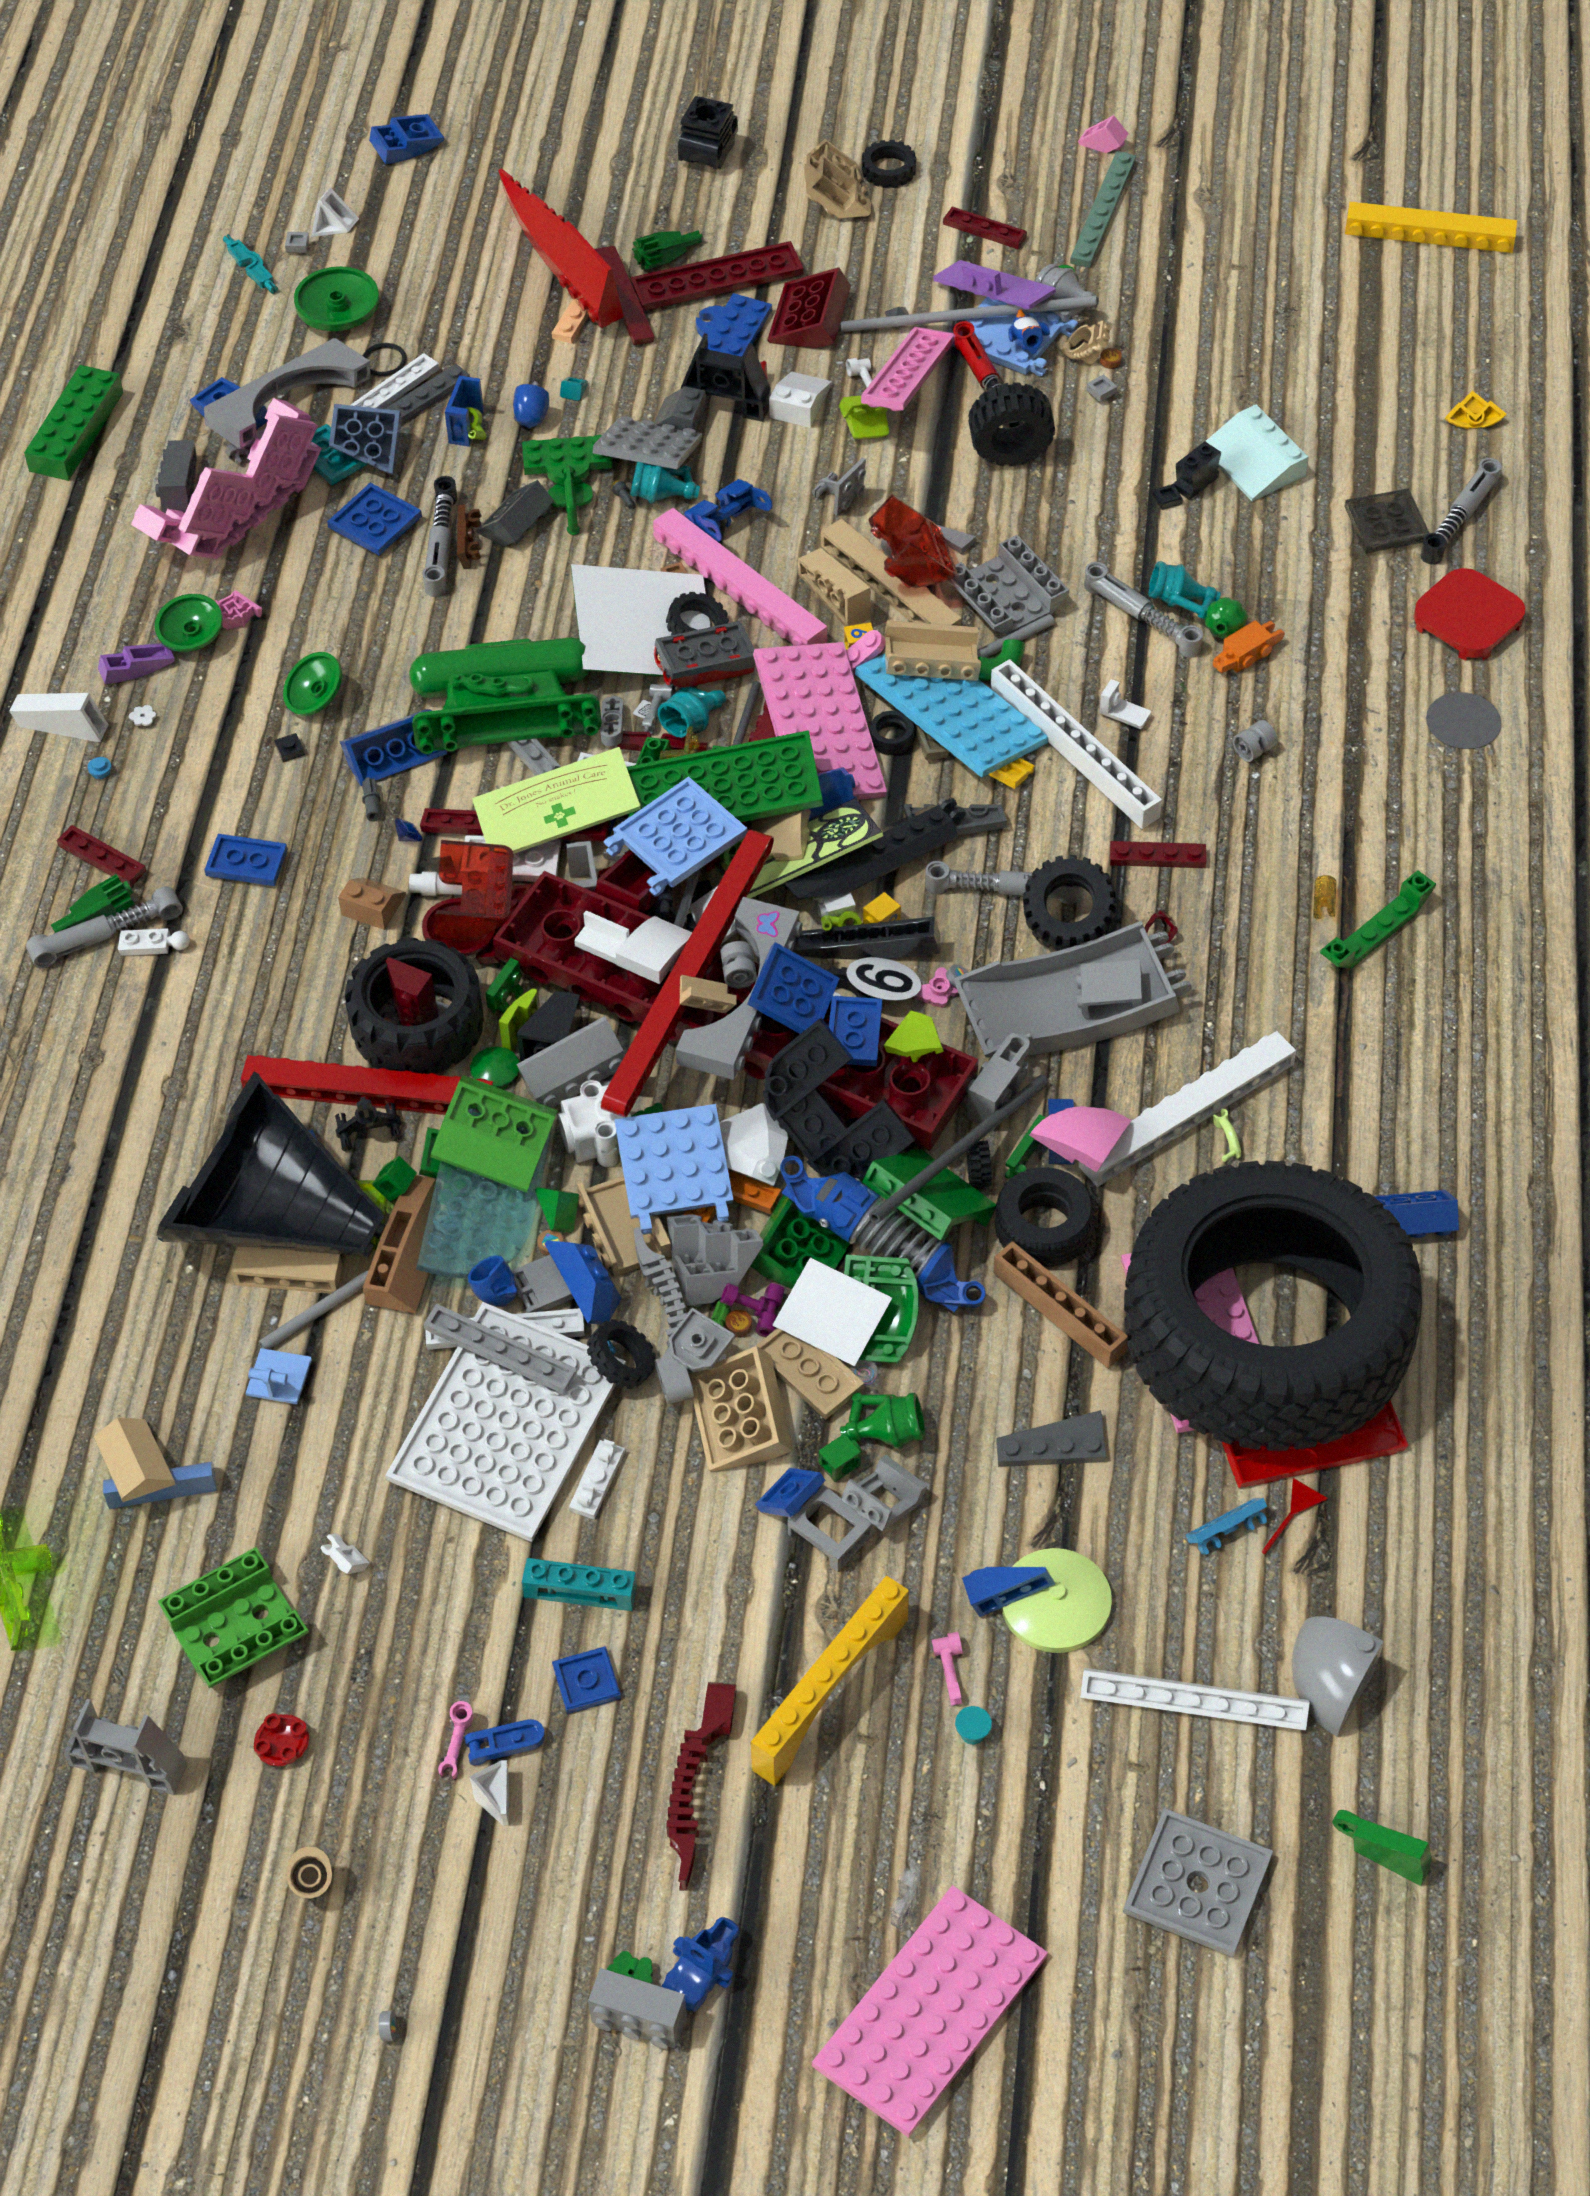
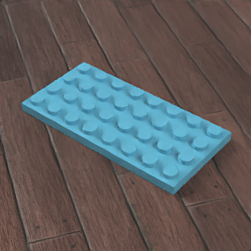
(959, 715)

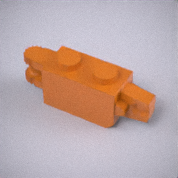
(1247, 646)

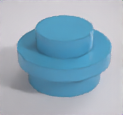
(99, 767)

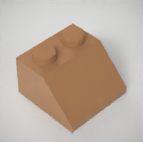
(370, 902)

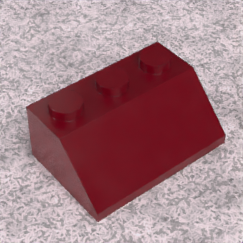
(412, 993)

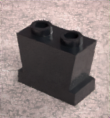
(1197, 470)

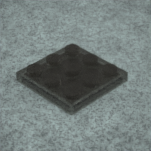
(1386, 520)

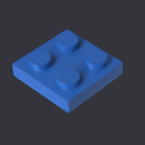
(790, 1492)

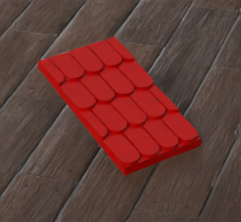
(1375, 1439)

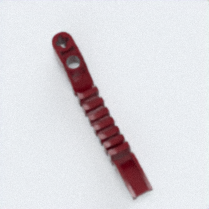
(681, 1824)

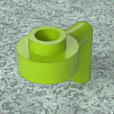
(476, 430)
(829, 921)

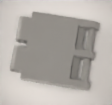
(542, 1284)

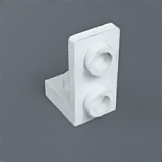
(1122, 710)

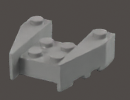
(127, 1748)

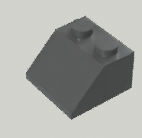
(683, 409)

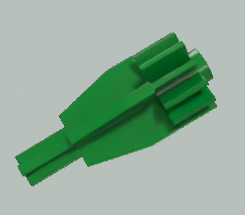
(663, 247)
(103, 899)

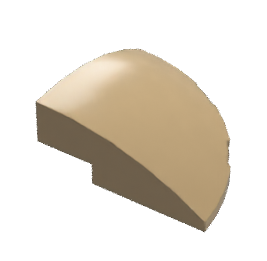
(789, 834)

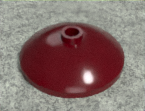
(465, 948)

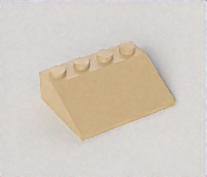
(740, 1411)

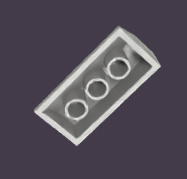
(567, 1064)

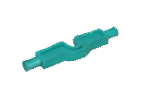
(255, 267)

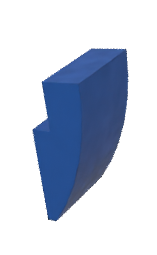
(405, 138)
(218, 390)

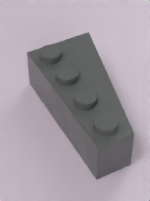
(177, 475)

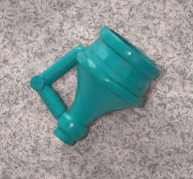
(657, 482)
(1177, 587)
(689, 708)

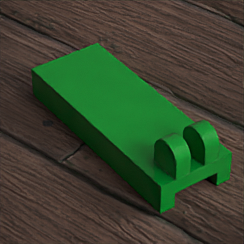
(1023, 1152)

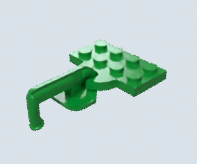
(567, 464)

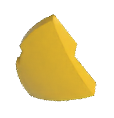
(1475, 413)

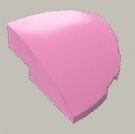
(1082, 1134)

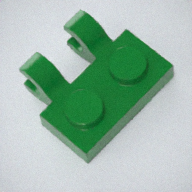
(504, 983)

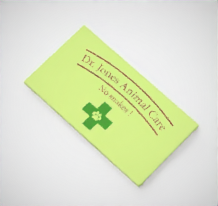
(557, 802)

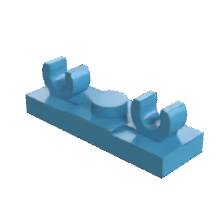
(1228, 1523)

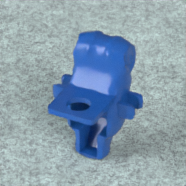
(703, 1962)

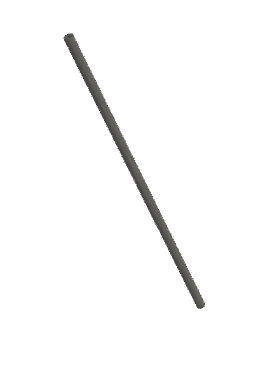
(739, 737)

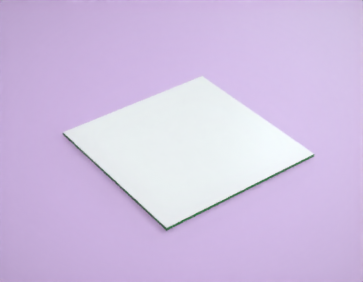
(624, 614)

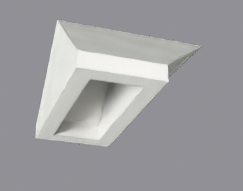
(332, 216)
(492, 1790)

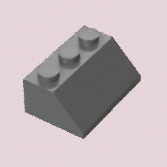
(516, 514)

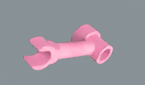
(947, 1648)
(457, 1710)

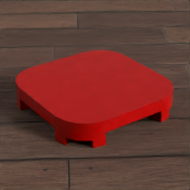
(1469, 612)

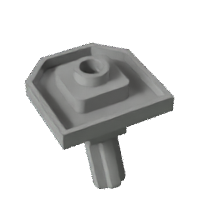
(699, 1341)

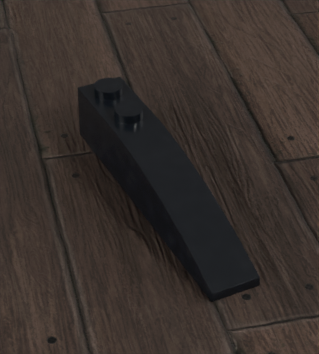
(877, 940)

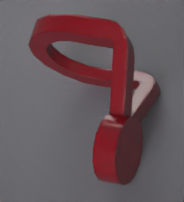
(1167, 918)

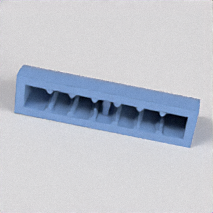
(188, 1481)

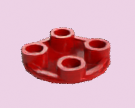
(281, 1739)

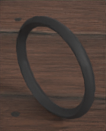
(379, 345)

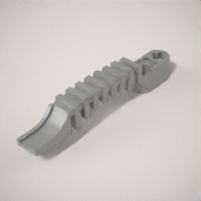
(659, 1273)

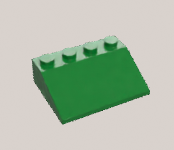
(792, 1241)

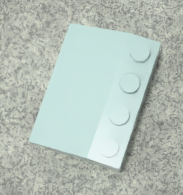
(1258, 453)

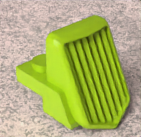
(863, 420)

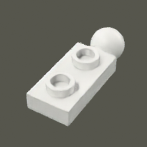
(151, 941)

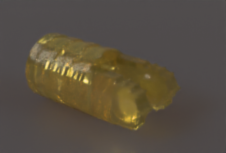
(1324, 895)

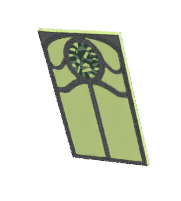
(830, 837)

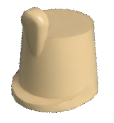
(309, 1872)

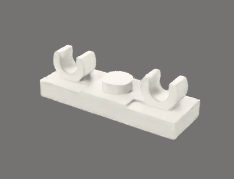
(597, 1479)

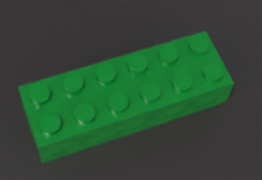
(74, 422)

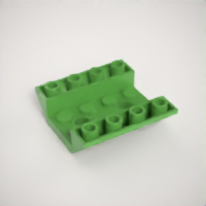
(490, 1141)
(224, 1607)

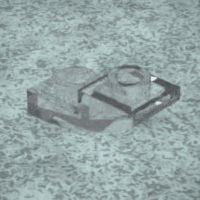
(908, 1890)

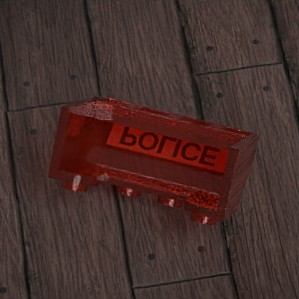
(915, 543)
(486, 889)

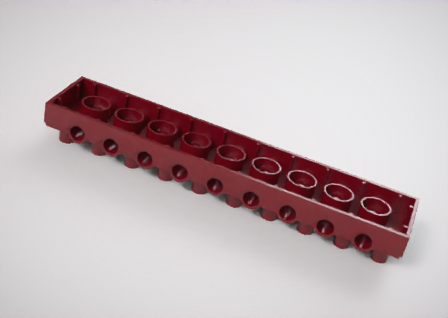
(543, 941)

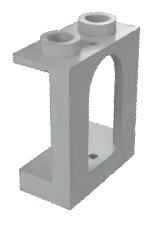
(895, 1480)
(850, 1544)

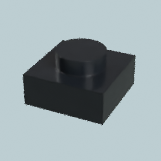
(289, 747)

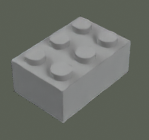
(637, 2009)

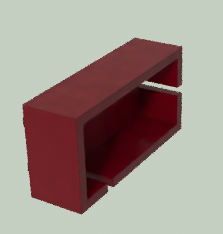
(627, 883)

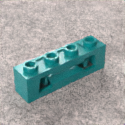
(579, 1584)

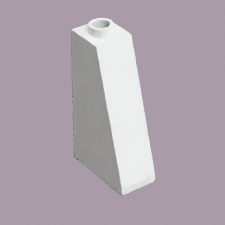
(60, 714)

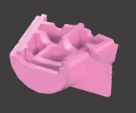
(237, 610)

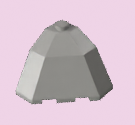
(709, 1256)

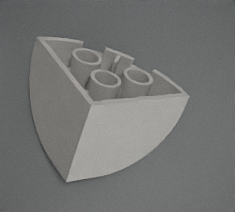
(1333, 1668)

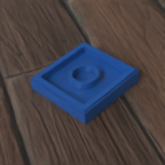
(586, 1680)

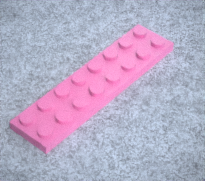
(907, 369)

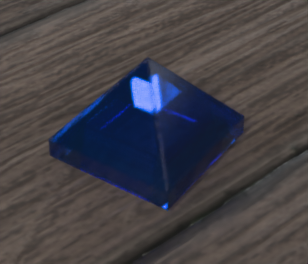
(407, 831)

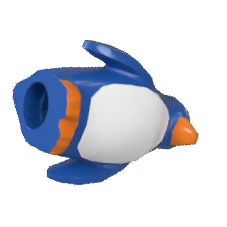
(1027, 332)

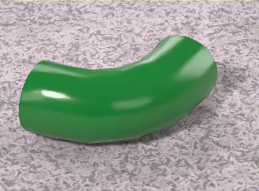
(1011, 649)

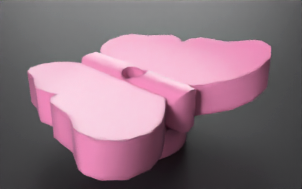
(937, 990)

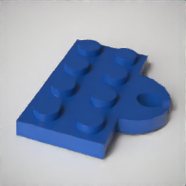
(733, 325)

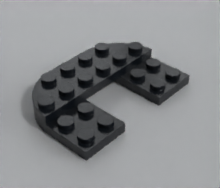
(811, 1120)

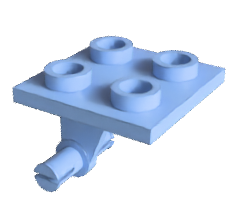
(278, 1376)

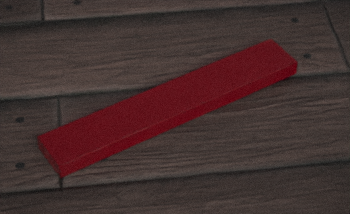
(634, 316)

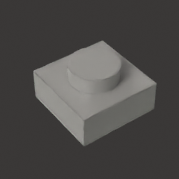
(297, 242)
(1101, 388)

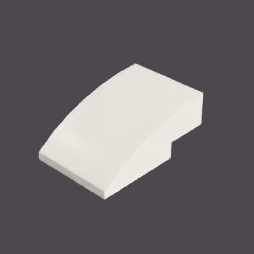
(652, 949)

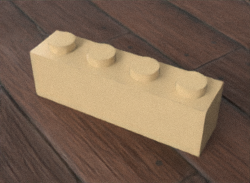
(287, 1269)

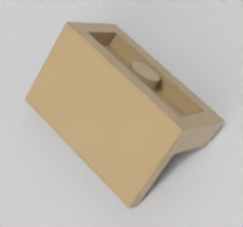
(705, 994)

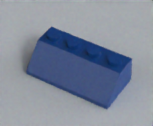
(385, 750)
(1423, 1212)

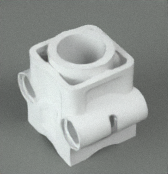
(588, 1128)

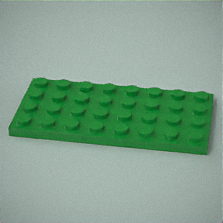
(745, 778)

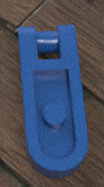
(504, 1740)

